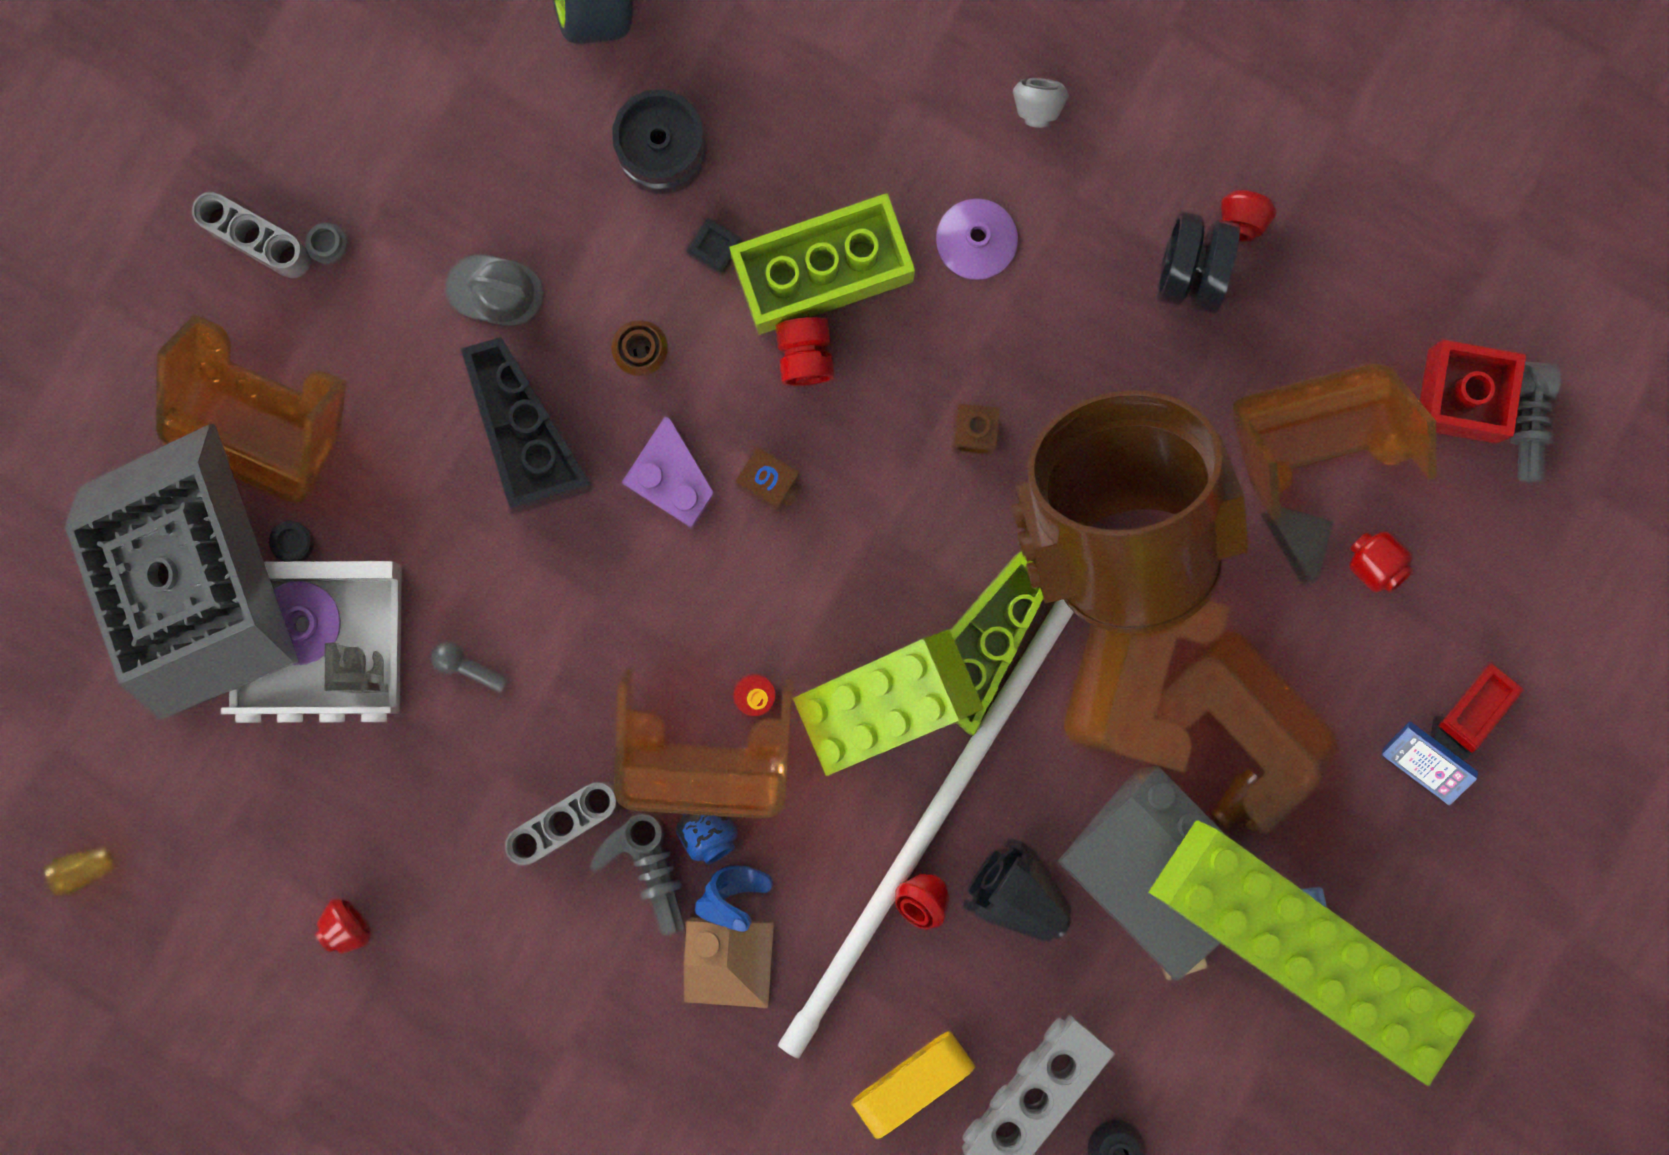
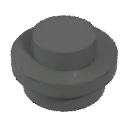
(326, 243)

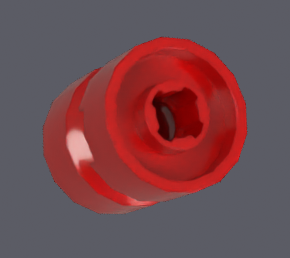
(804, 349)

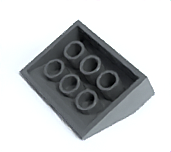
(1124, 855)

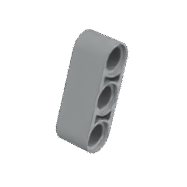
(236, 224)
(542, 825)

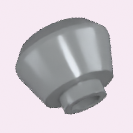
(1039, 100)

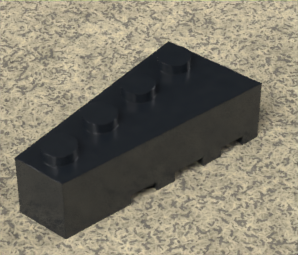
(524, 442)

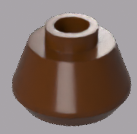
(637, 336)

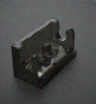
(347, 670)

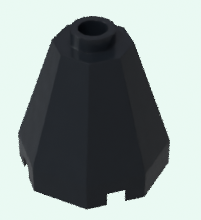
(1019, 894)

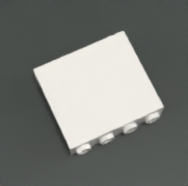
(370, 619)

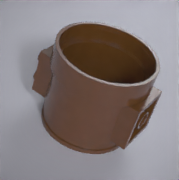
(1121, 457)

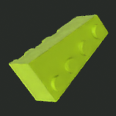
(993, 630)

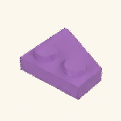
(670, 476)

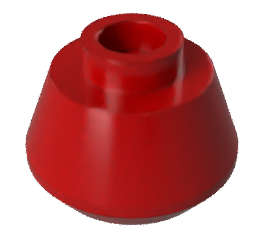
(1249, 210)
(923, 901)
(342, 927)

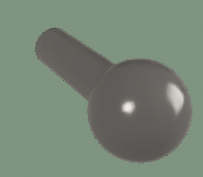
(450, 658)

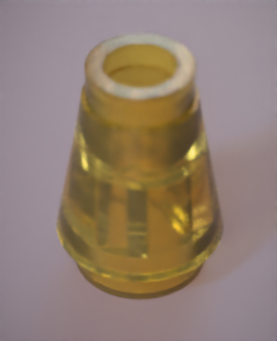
(75, 871)

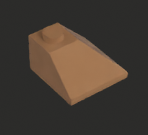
(727, 964)

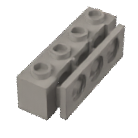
(1059, 1088)

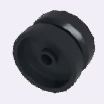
(656, 118)
(1198, 262)

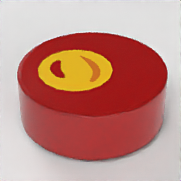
(754, 695)

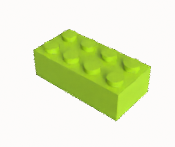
(823, 263)
(888, 702)

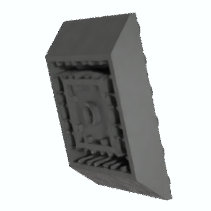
(217, 612)

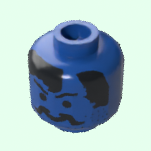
(707, 836)

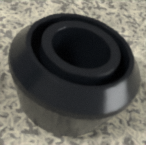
(1113, 1137)

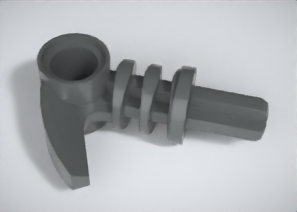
(1539, 385)
(654, 867)

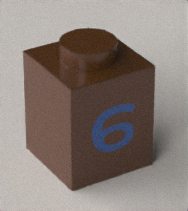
(769, 480)

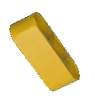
(913, 1084)

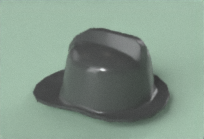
(494, 290)

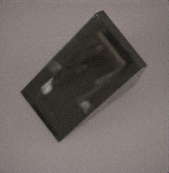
(1301, 540)

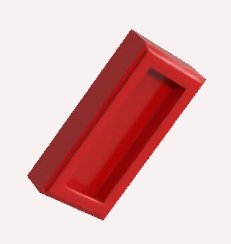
(1481, 707)

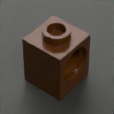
(975, 429)

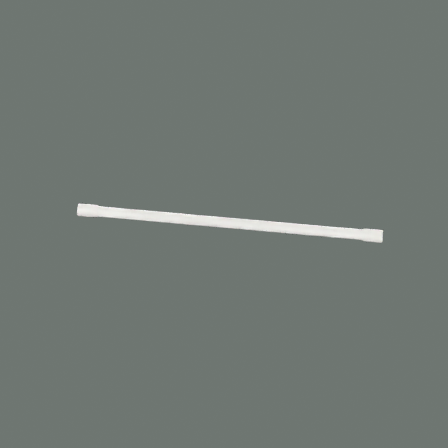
(807, 1020)

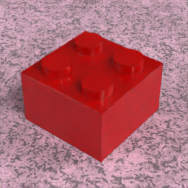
(1473, 390)

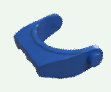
(729, 882)

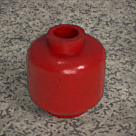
(1381, 561)

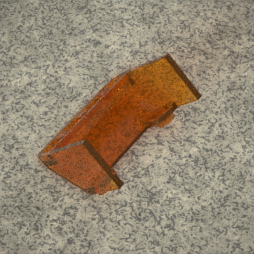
(1331, 419)
(699, 778)

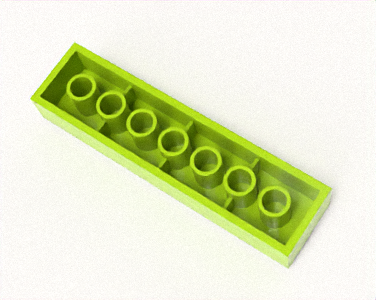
(1311, 952)

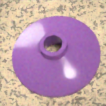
(972, 258)
(317, 605)

